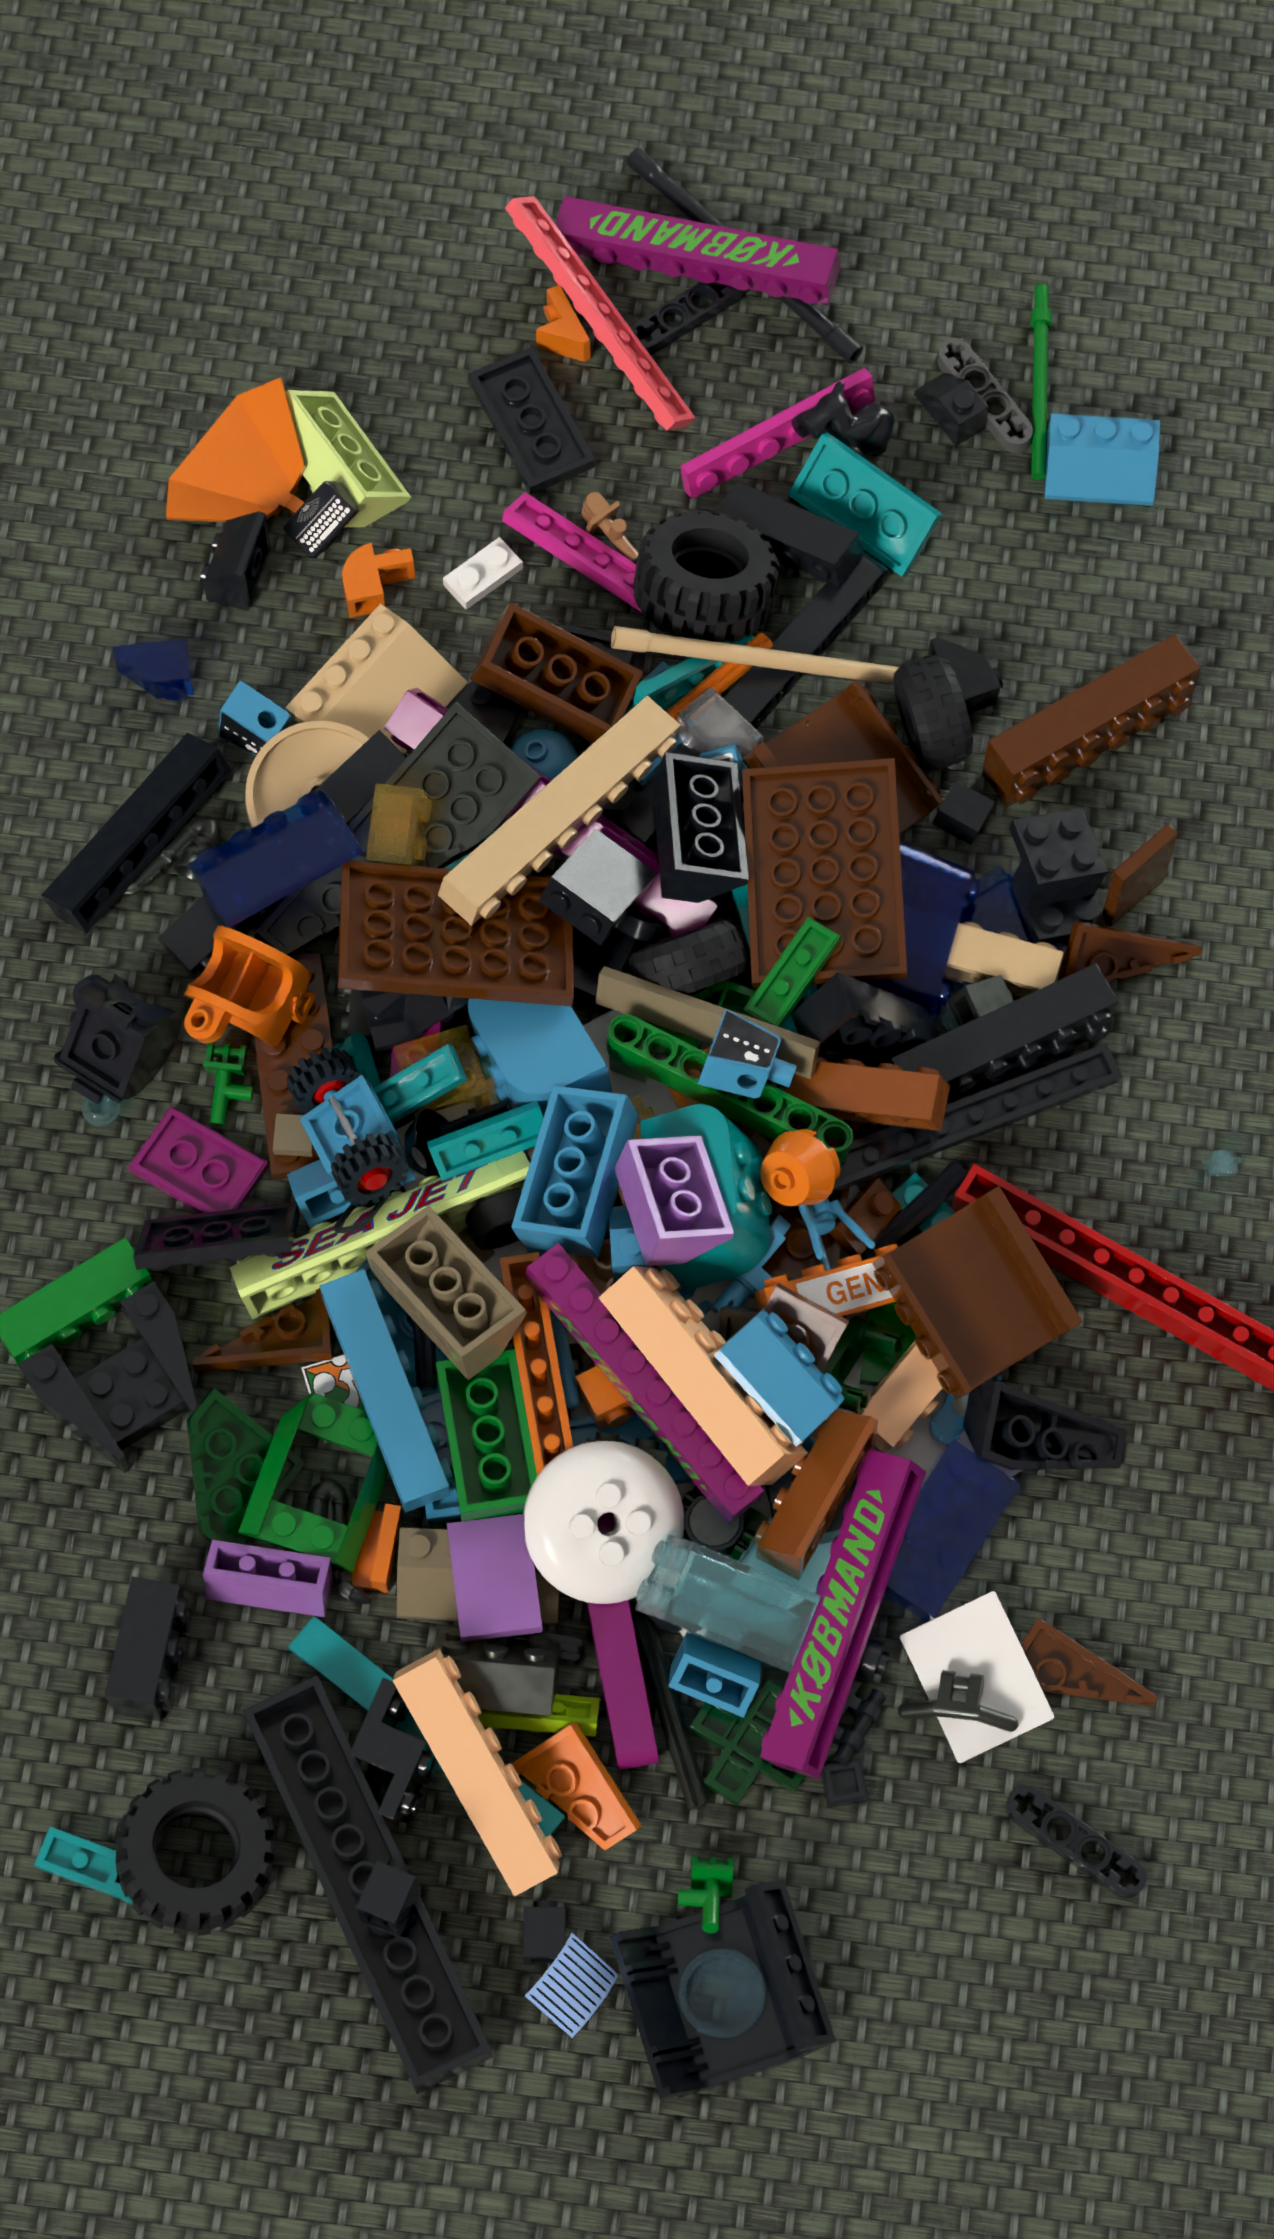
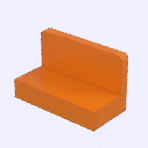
(378, 1550)

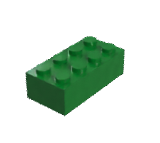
(488, 1438)

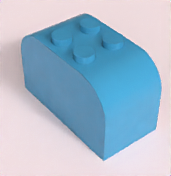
(532, 1049)

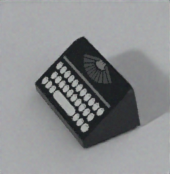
(321, 517)

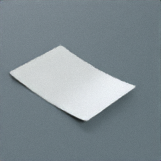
(982, 1642)

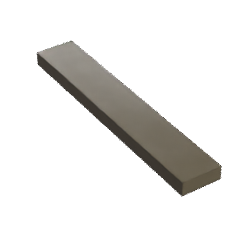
(692, 1015)

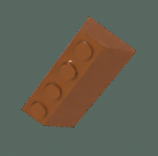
(816, 1492)

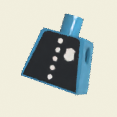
(250, 719)
(744, 1058)

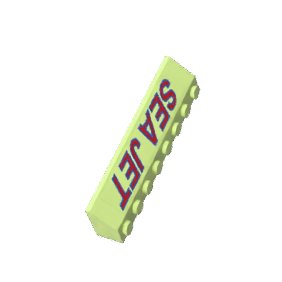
(327, 1255)

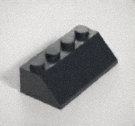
(698, 827)

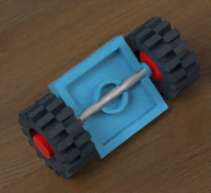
(347, 1126)

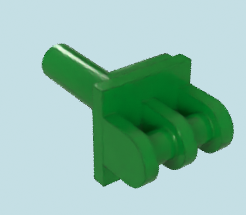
(224, 1070)
(708, 1883)

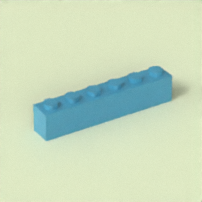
(385, 1390)

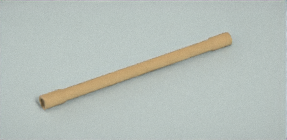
(645, 641)

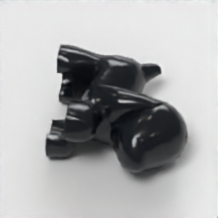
(866, 427)

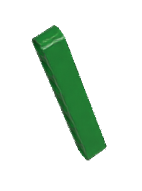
(737, 1107)

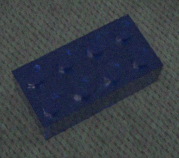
(947, 1527)

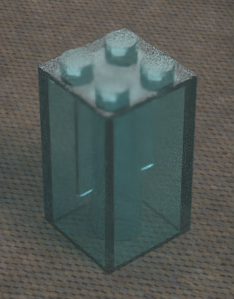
(727, 1602)

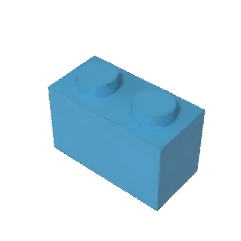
(715, 1674)

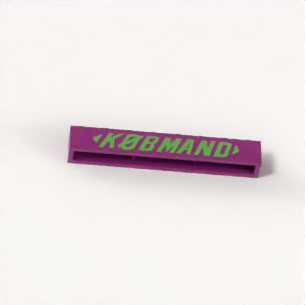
(699, 250)
(587, 1319)
(845, 1614)

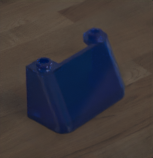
(933, 905)

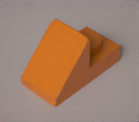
(564, 331)

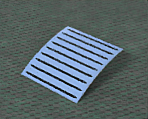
(573, 1986)

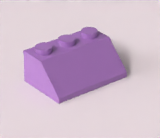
(672, 1199)

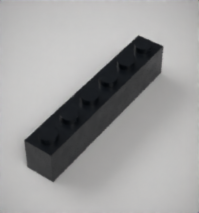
(136, 832)

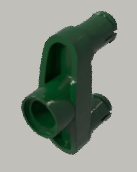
(859, 1336)

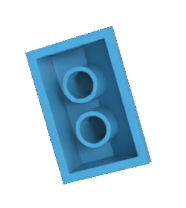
(1101, 459)
(780, 1376)

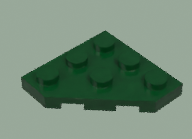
(226, 1463)

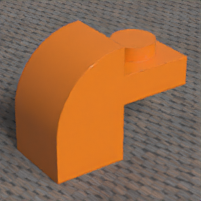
(366, 573)

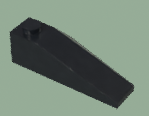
(1036, 1434)

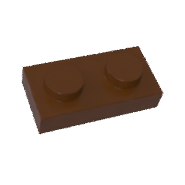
(871, 1211)

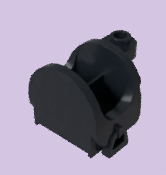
(115, 1040)

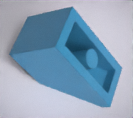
(624, 1243)

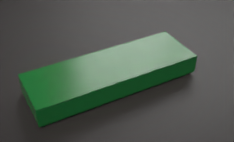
(793, 973)

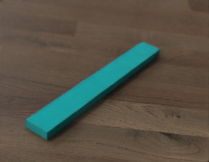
(360, 1680)

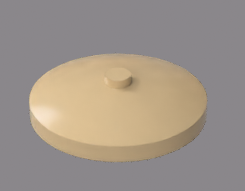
(297, 764)

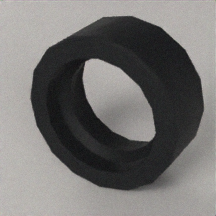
(492, 1220)

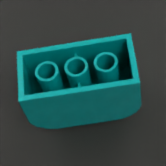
(737, 1172)

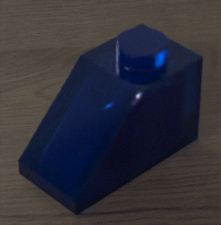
(157, 667)

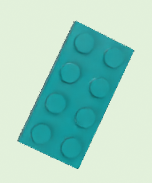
(863, 498)

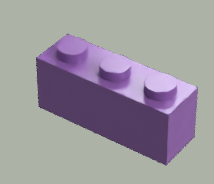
(268, 1578)

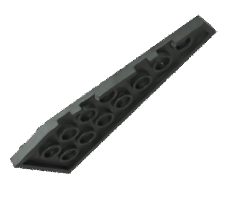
(472, 791)

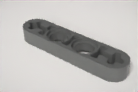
(989, 392)

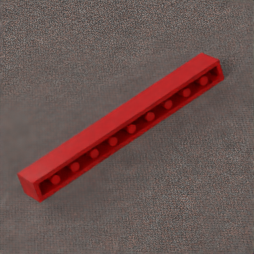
(1134, 1281)

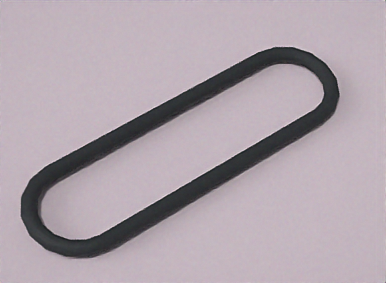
(337, 1227)

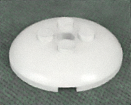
(565, 1513)

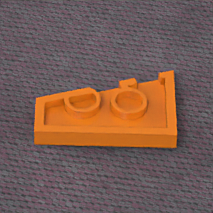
(577, 1781)

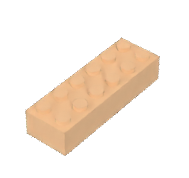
(683, 1355)

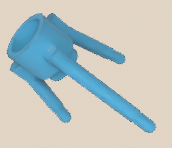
(821, 1220)

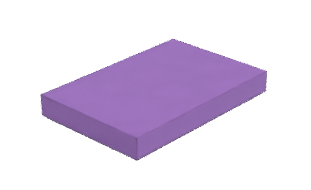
(493, 1578)

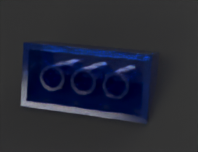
(274, 858)

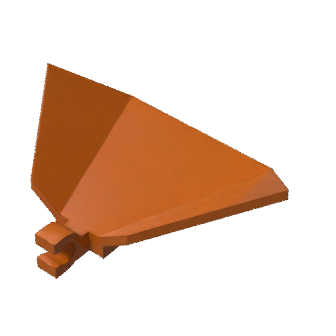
(242, 462)

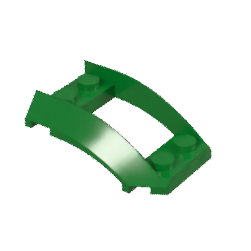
(302, 1530)

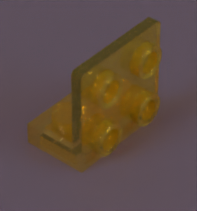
(472, 1090)

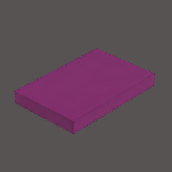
(197, 1164)

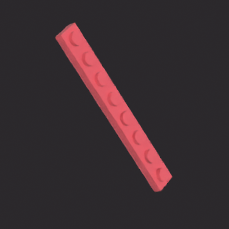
(600, 313)

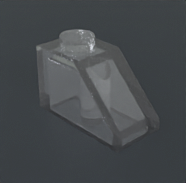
(715, 724)

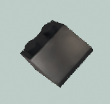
(237, 561)

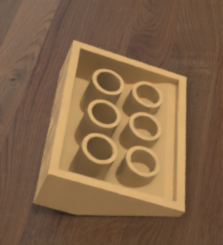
(372, 674)

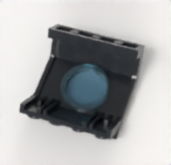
(724, 1998)

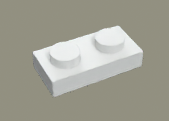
(482, 573)

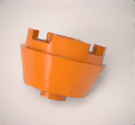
(799, 1169)

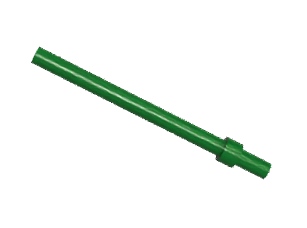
(1040, 321)

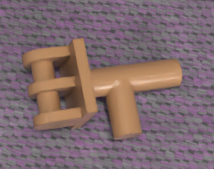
(600, 515)

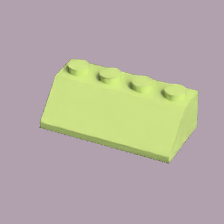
(341, 452)

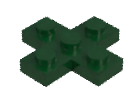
(742, 1746)

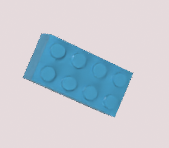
(573, 1171)

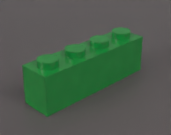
(72, 1302)

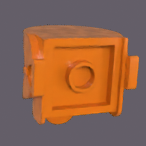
(249, 988)

